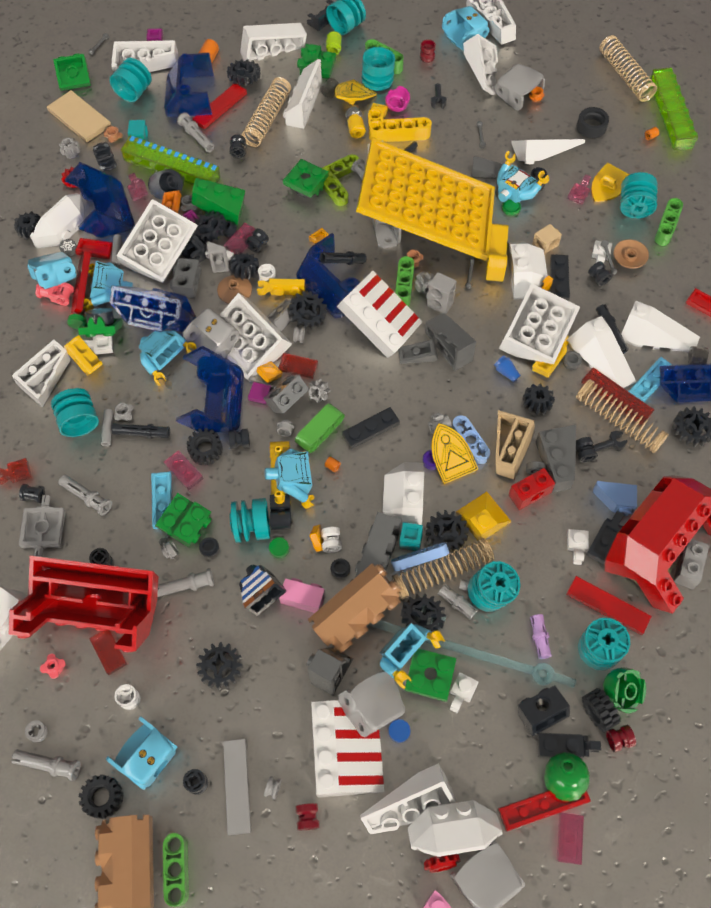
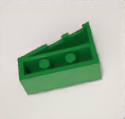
(220, 198)

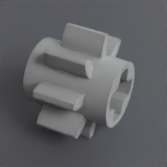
(69, 147)
(422, 280)
(319, 390)
(439, 419)

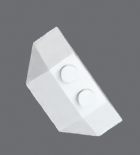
(59, 222)
(526, 267)
(404, 493)
(454, 828)

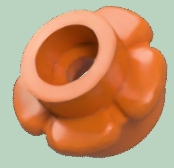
(536, 94)

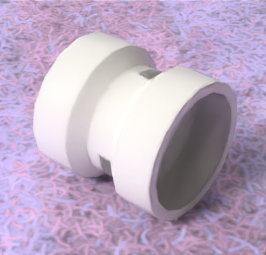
(266, 272)
(331, 539)
(124, 699)

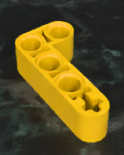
(397, 129)
(497, 253)

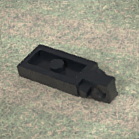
(605, 538)
(552, 744)

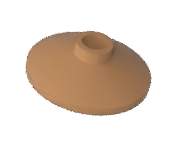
(631, 254)
(227, 292)

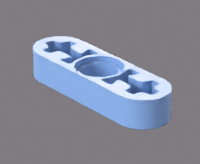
(471, 431)
(420, 556)

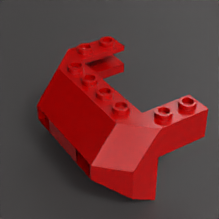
(657, 537)
(87, 597)

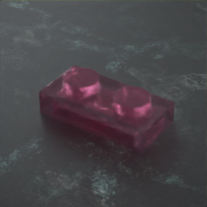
(237, 241)
(183, 470)
(570, 838)

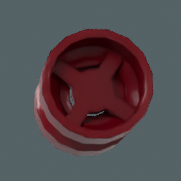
(427, 50)
(621, 738)
(307, 816)

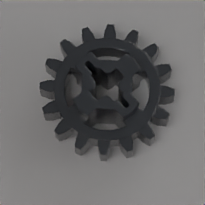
(243, 72)
(210, 226)
(307, 310)
(693, 427)
(444, 523)
(423, 612)
(228, 666)

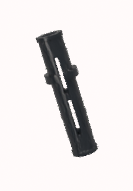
(348, 258)
(603, 311)
(141, 430)

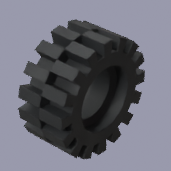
(197, 439)
(601, 710)
(89, 789)

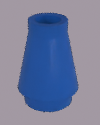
(507, 368)

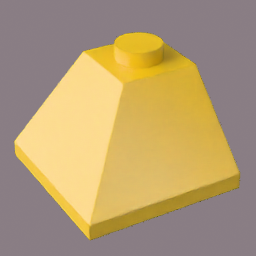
(483, 516)

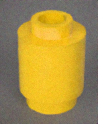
(356, 126)

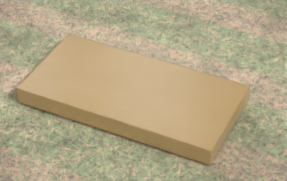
(79, 116)

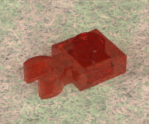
(16, 471)

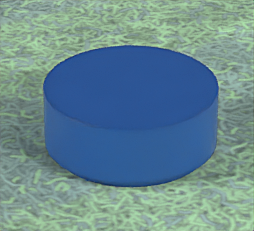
(399, 731)

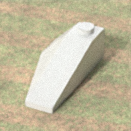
(482, 59)
(541, 149)
(655, 329)
(600, 349)
(409, 801)

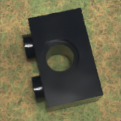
(538, 720)

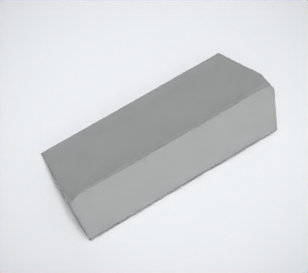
(218, 258)
(280, 316)

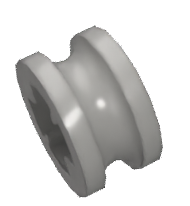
(299, 334)
(41, 733)
(272, 787)

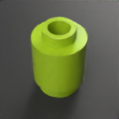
(333, 42)

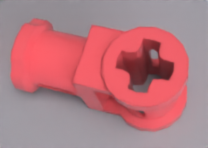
(57, 294)

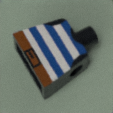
(260, 589)

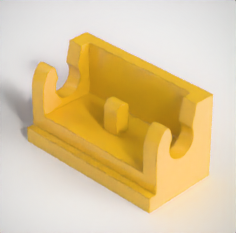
(82, 355)

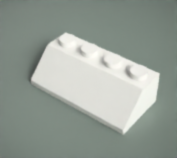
(304, 96)

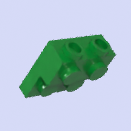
(312, 53)
(72, 72)
(184, 520)

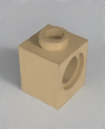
(547, 238)

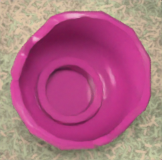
(397, 99)

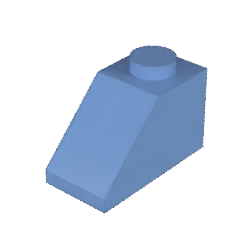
(617, 496)

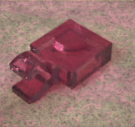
(137, 187)
(580, 192)

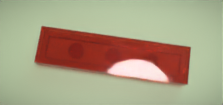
(620, 393)

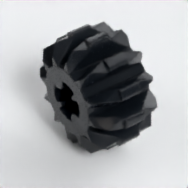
(104, 156)
(26, 224)
(244, 266)
(538, 399)

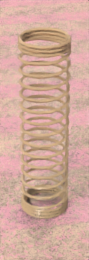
(642, 89)
(253, 131)
(583, 395)
(482, 546)

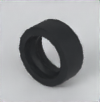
(596, 114)

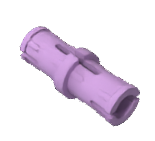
(540, 636)

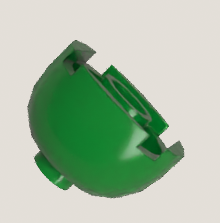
(625, 689)
(566, 776)

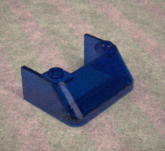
(179, 96)
(107, 193)
(322, 280)
(223, 392)

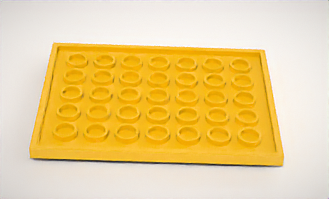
(427, 199)

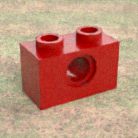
(531, 489)

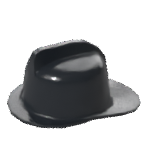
(165, 181)

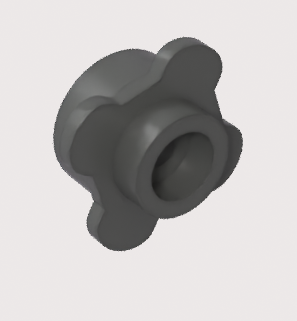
(187, 203)

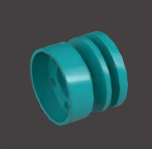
(345, 15)
(378, 68)
(130, 79)
(639, 195)
(74, 412)
(250, 520)
(486, 594)
(594, 649)

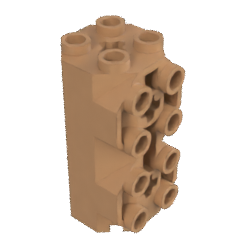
(355, 608)
(126, 862)

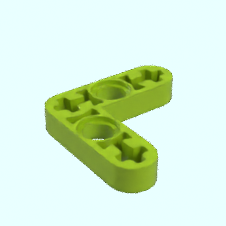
(346, 164)

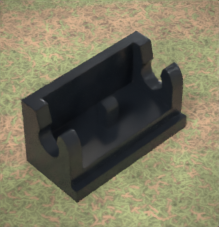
(320, 20)
(194, 249)

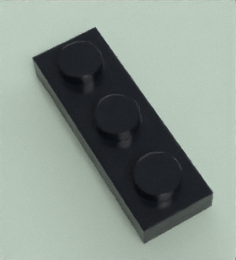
(560, 273)
(370, 428)

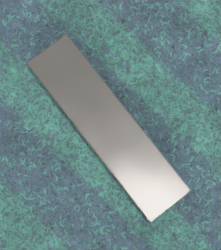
(237, 787)

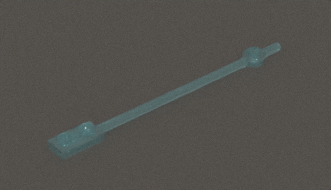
(533, 670)

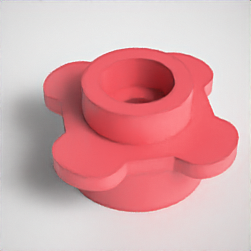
(58, 668)

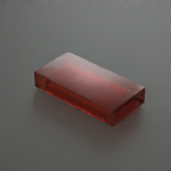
(298, 365)
(111, 658)

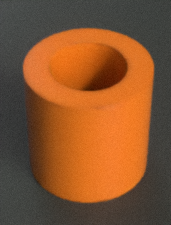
(651, 133)
(332, 464)

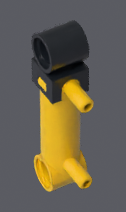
(279, 501)

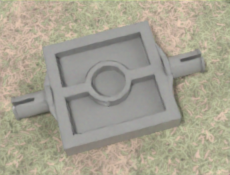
(42, 527)

